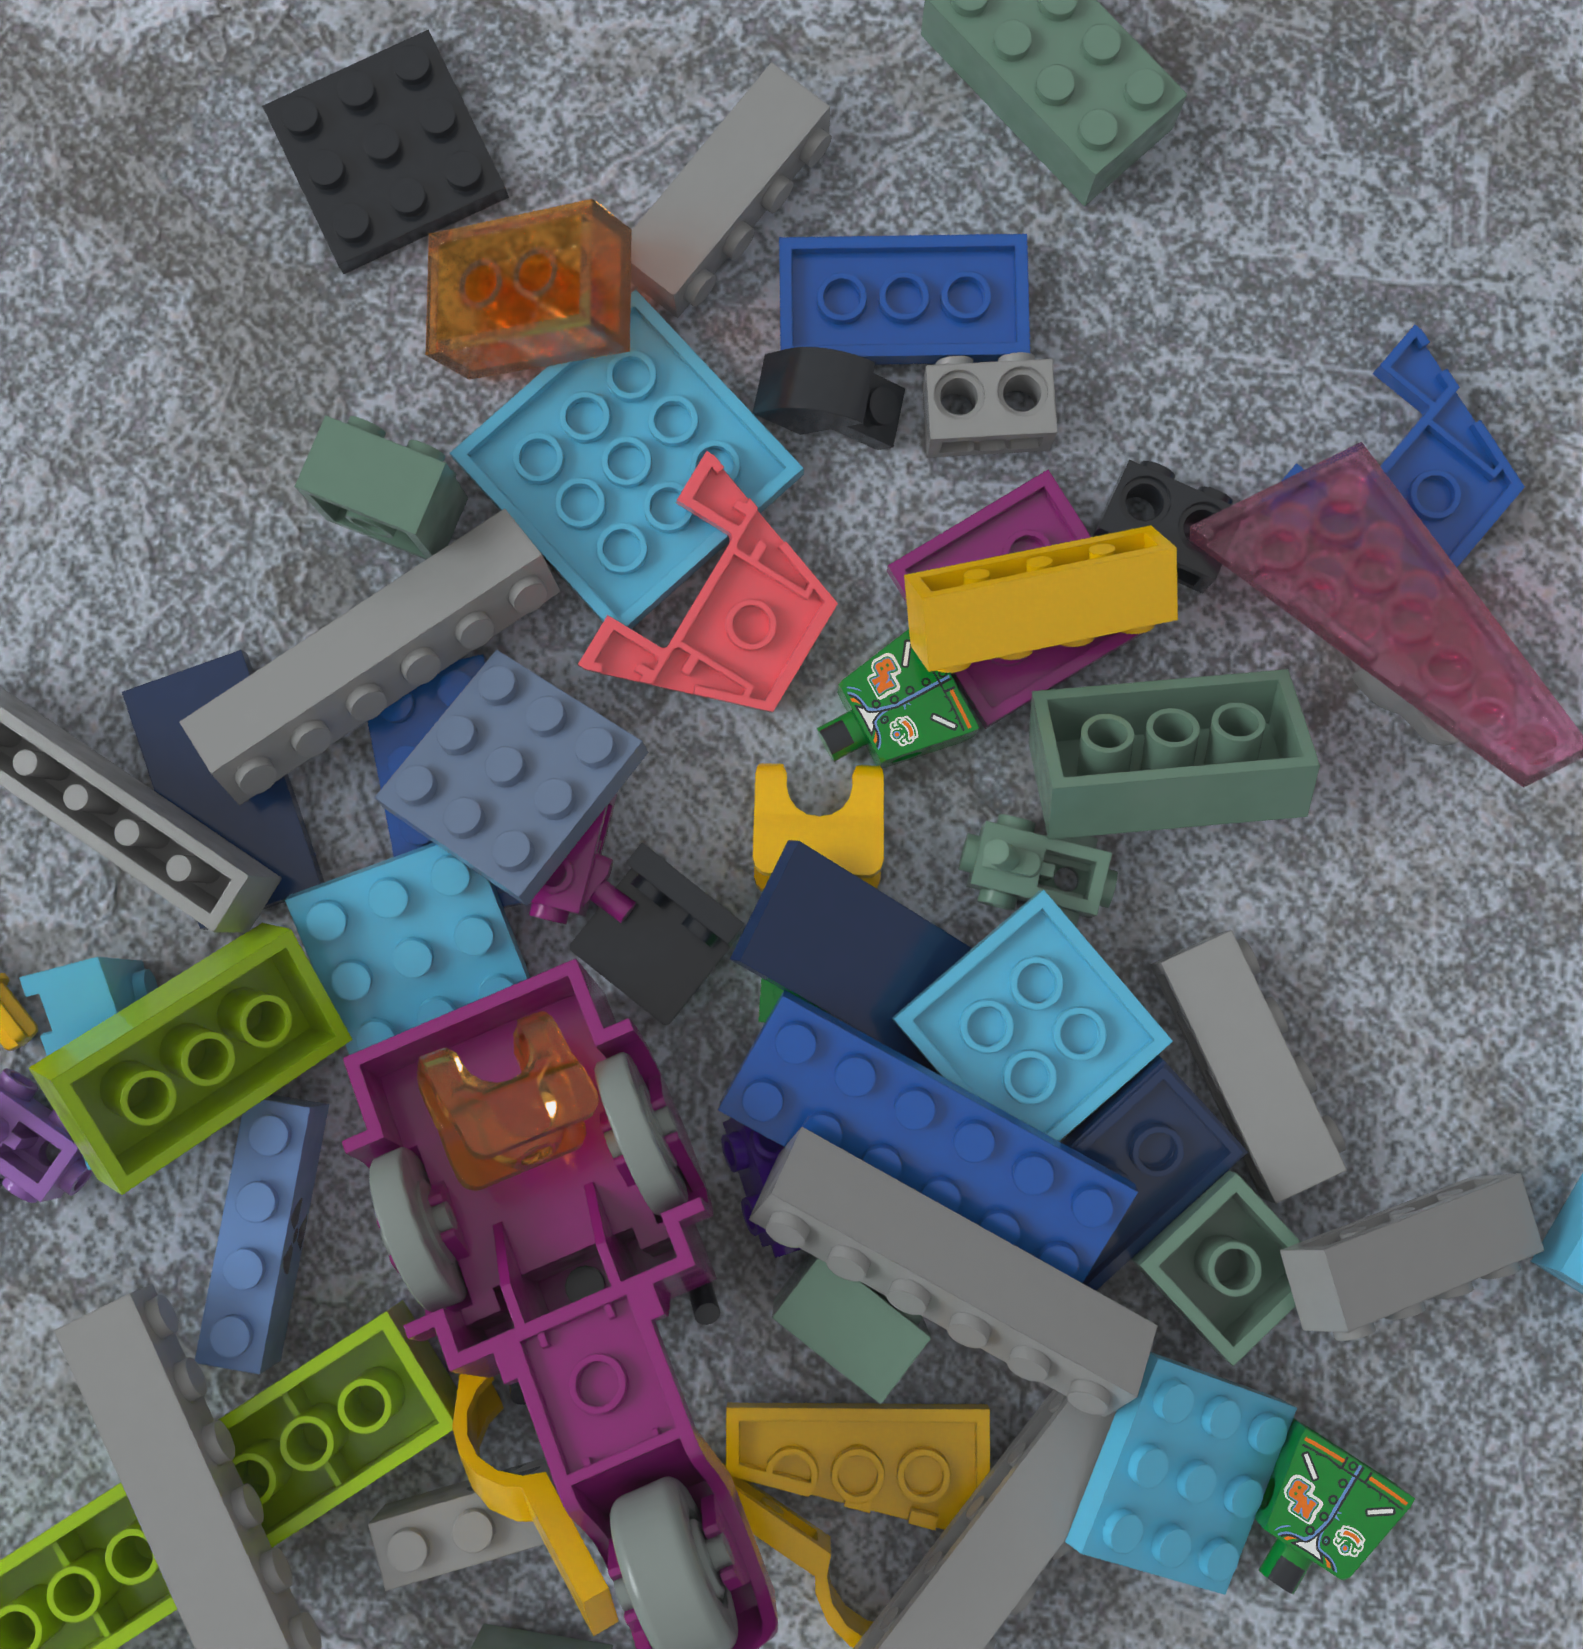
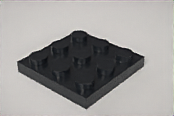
(385, 151)

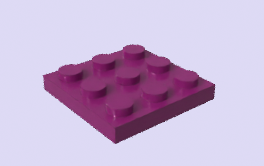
(1017, 522)

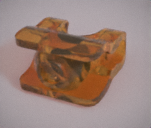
(511, 1124)

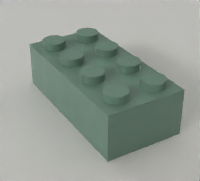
(1060, 81)
(1171, 754)

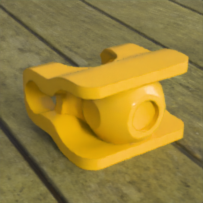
(847, 837)

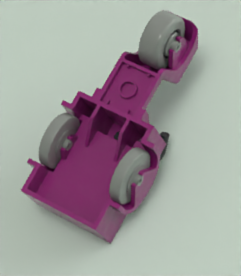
(563, 1295)

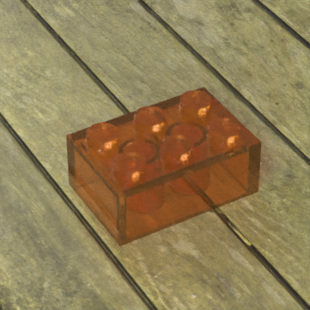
(529, 290)

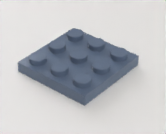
(512, 776)

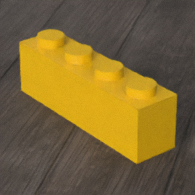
(1042, 598)

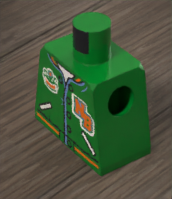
(897, 709)
(1324, 1509)

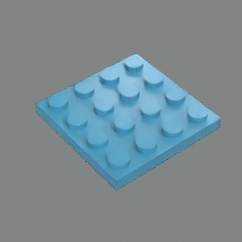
(602, 454)

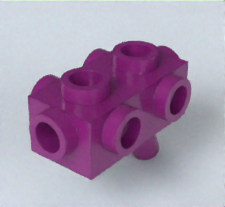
(583, 879)

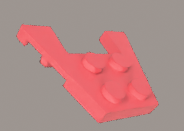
(745, 624)

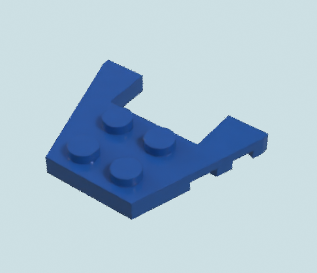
(1447, 461)

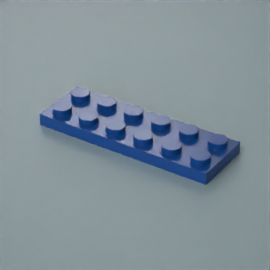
(927, 1135)

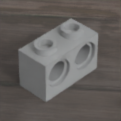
(991, 424)

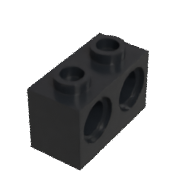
(1173, 507)

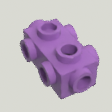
(24, 1136)

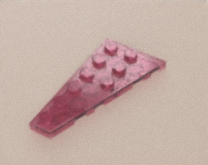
(1379, 588)

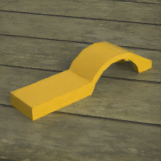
(528, 1500)
(804, 1546)

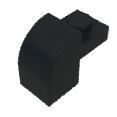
(829, 390)

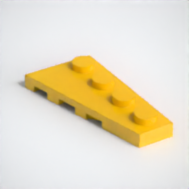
(869, 1456)

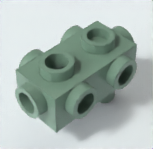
(1015, 863)

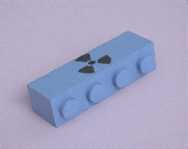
(261, 1234)

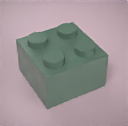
(382, 487)
(1223, 1267)
(850, 1326)

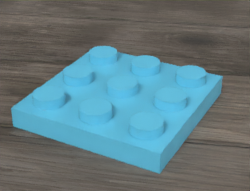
(406, 942)
(1034, 1022)
(1182, 1476)

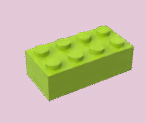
(191, 1056)

